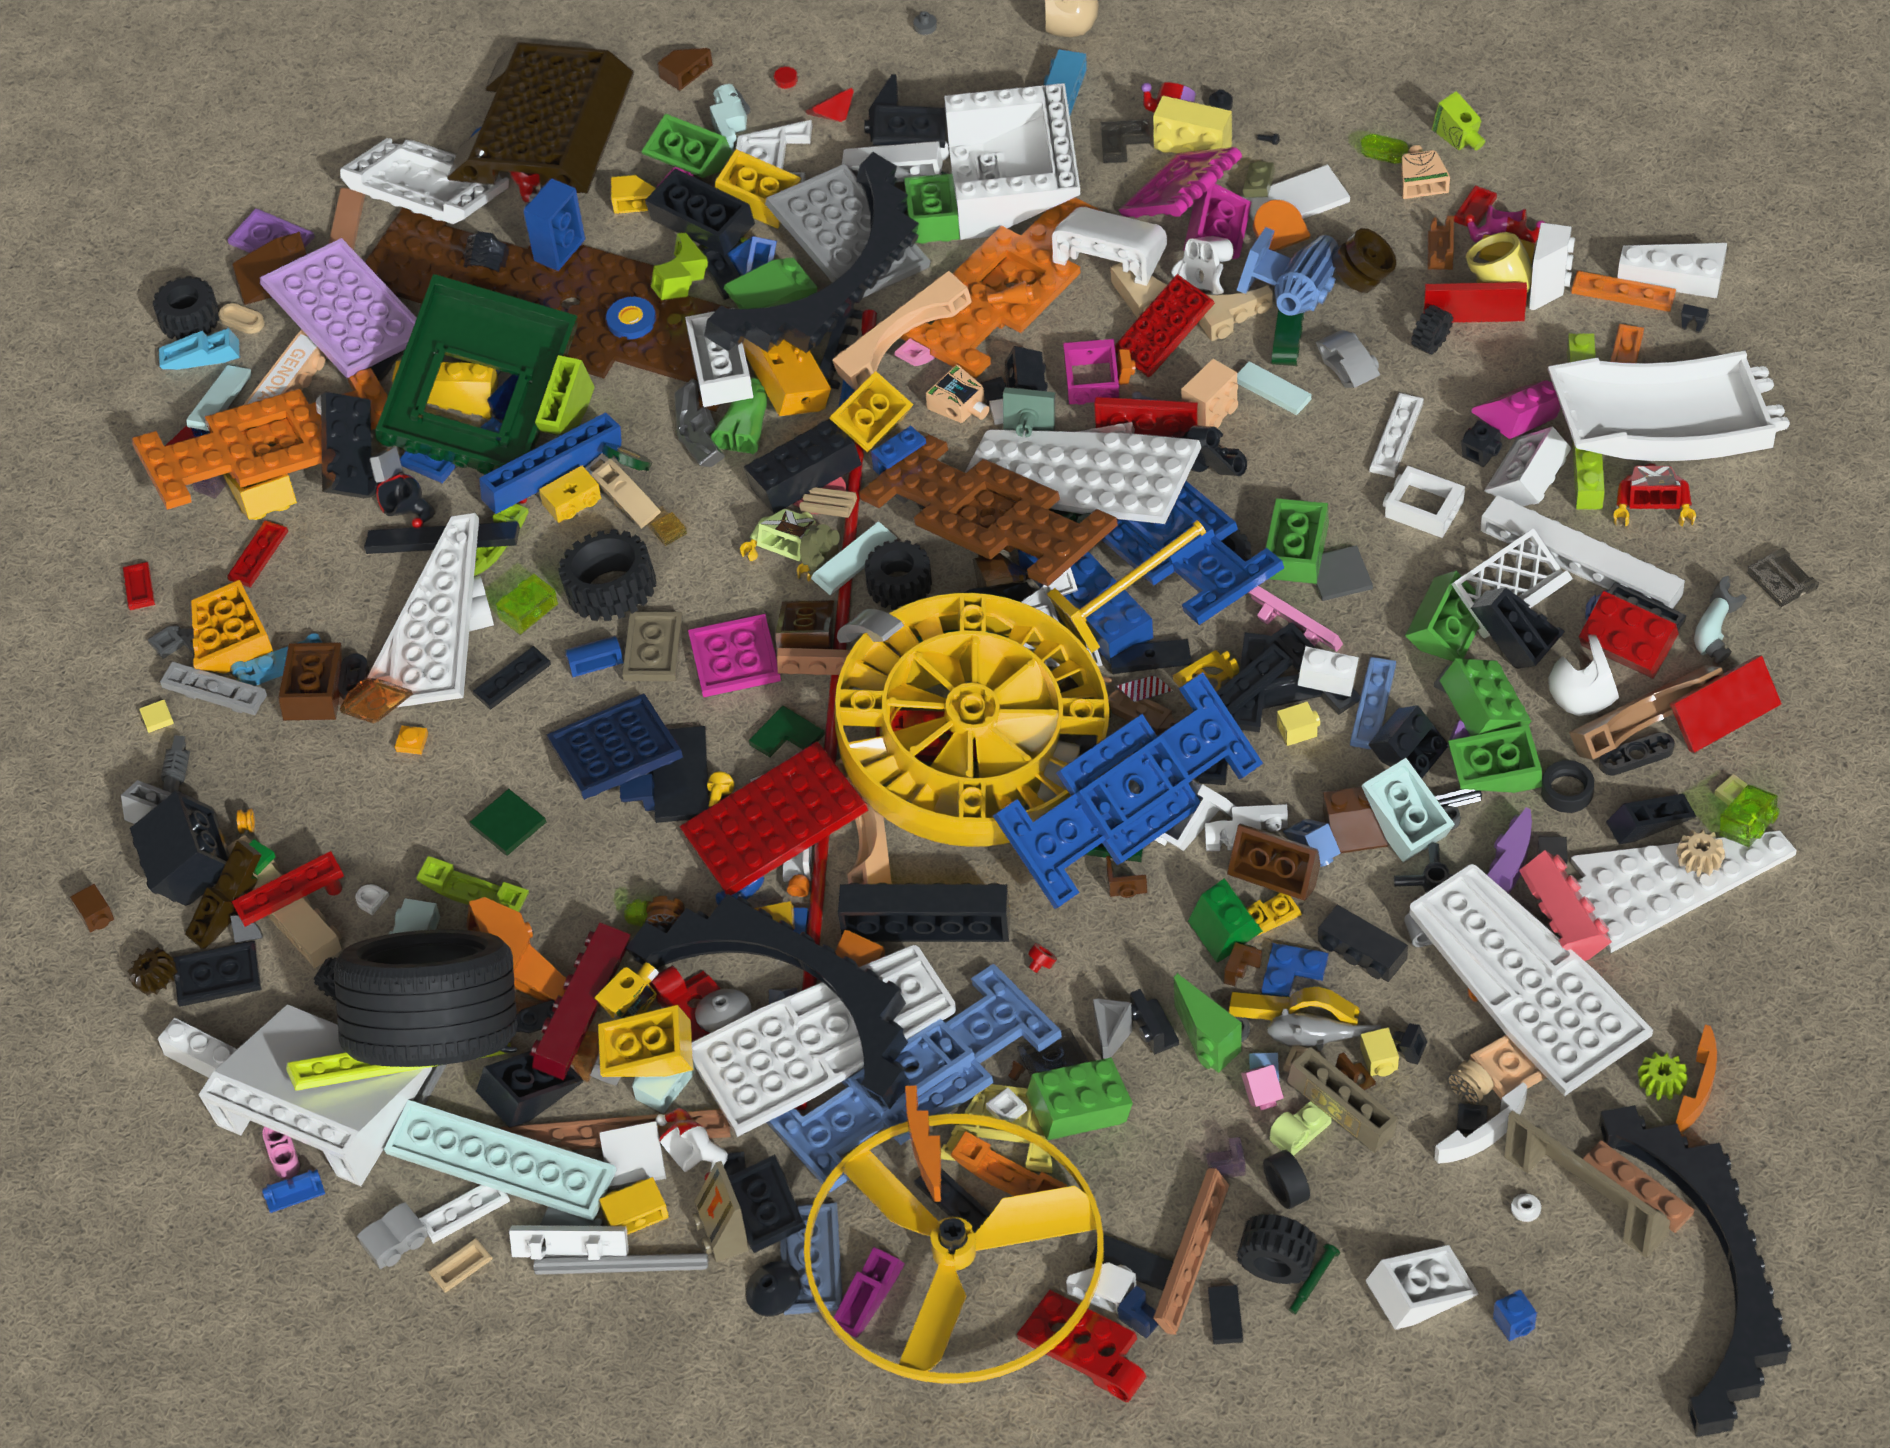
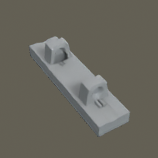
(213, 688)

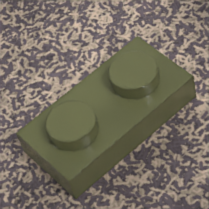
(1258, 179)

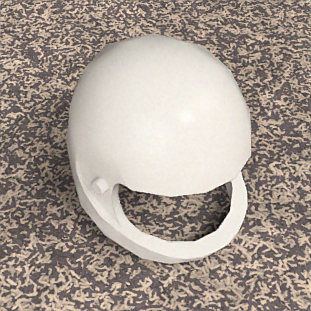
(1583, 690)

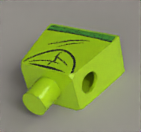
(1458, 123)

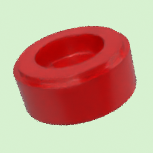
(785, 77)

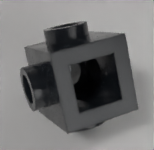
(1481, 443)

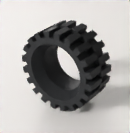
(604, 555)

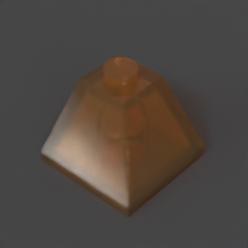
(373, 699)

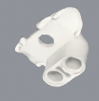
(1204, 255)

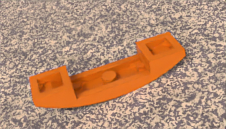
(1693, 1107)
(999, 1171)

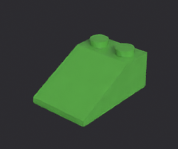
(934, 206)
(771, 285)
(1497, 761)
(1210, 1028)

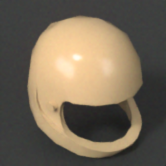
(1070, 17)

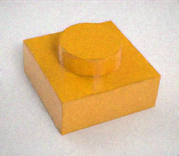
(411, 739)

